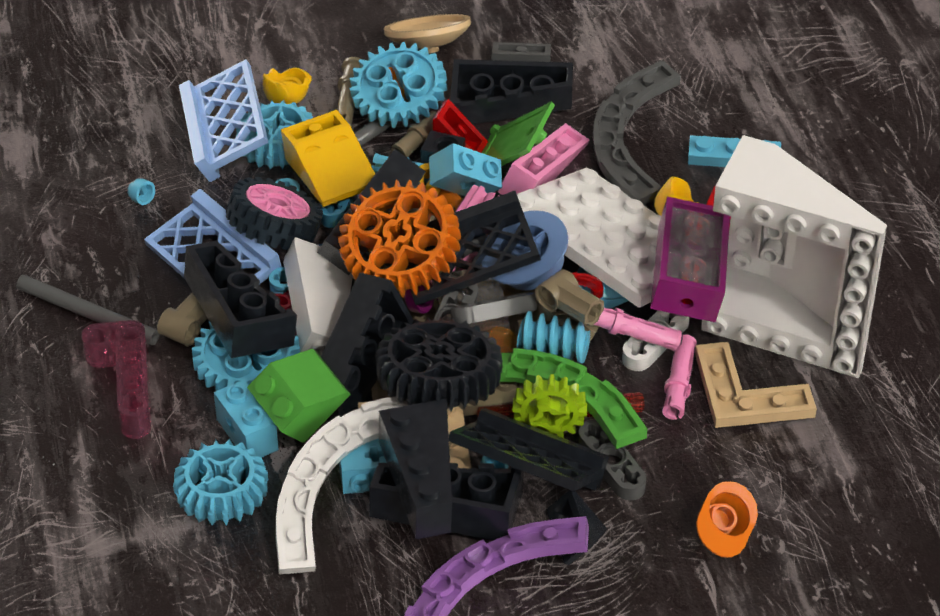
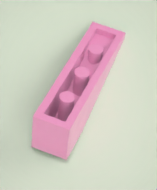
(544, 160)

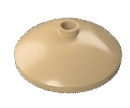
(428, 30)

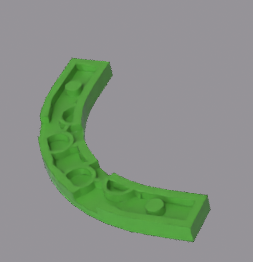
(603, 400)

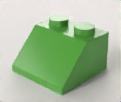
(299, 393)

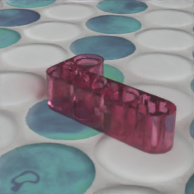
(124, 346)

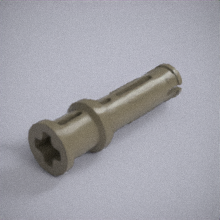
(345, 103)

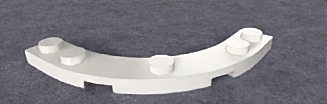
(308, 474)

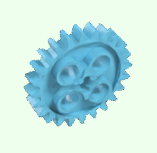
(416, 73)
(218, 368)

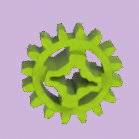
(550, 405)

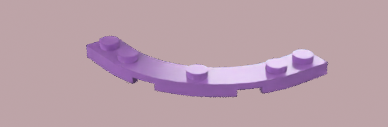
(482, 560)

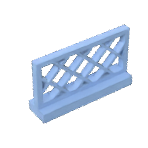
(202, 126)
(214, 217)

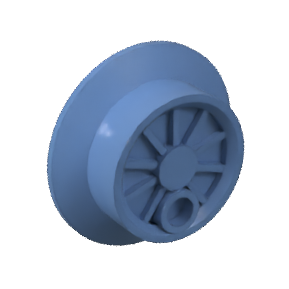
(551, 241)

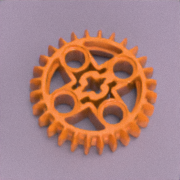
(398, 234)

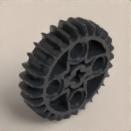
(438, 363)

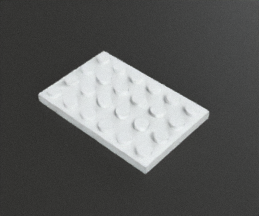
(605, 230)

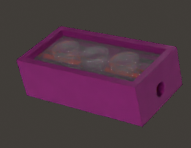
(690, 260)

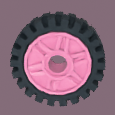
(273, 212)

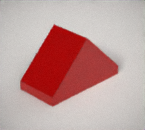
(453, 122)

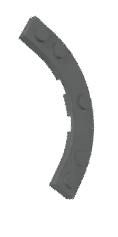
(610, 126)

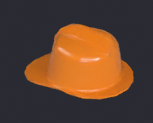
(727, 519)

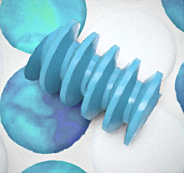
(554, 337)

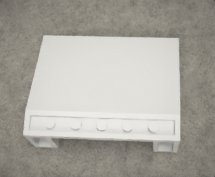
(796, 260)

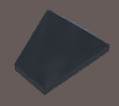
(571, 506)

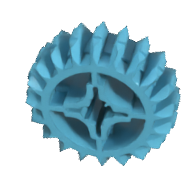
(275, 117)
(220, 490)

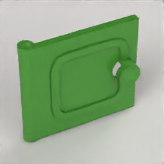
(515, 137)

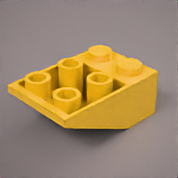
(327, 157)

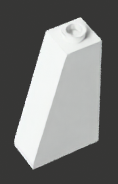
(315, 293)

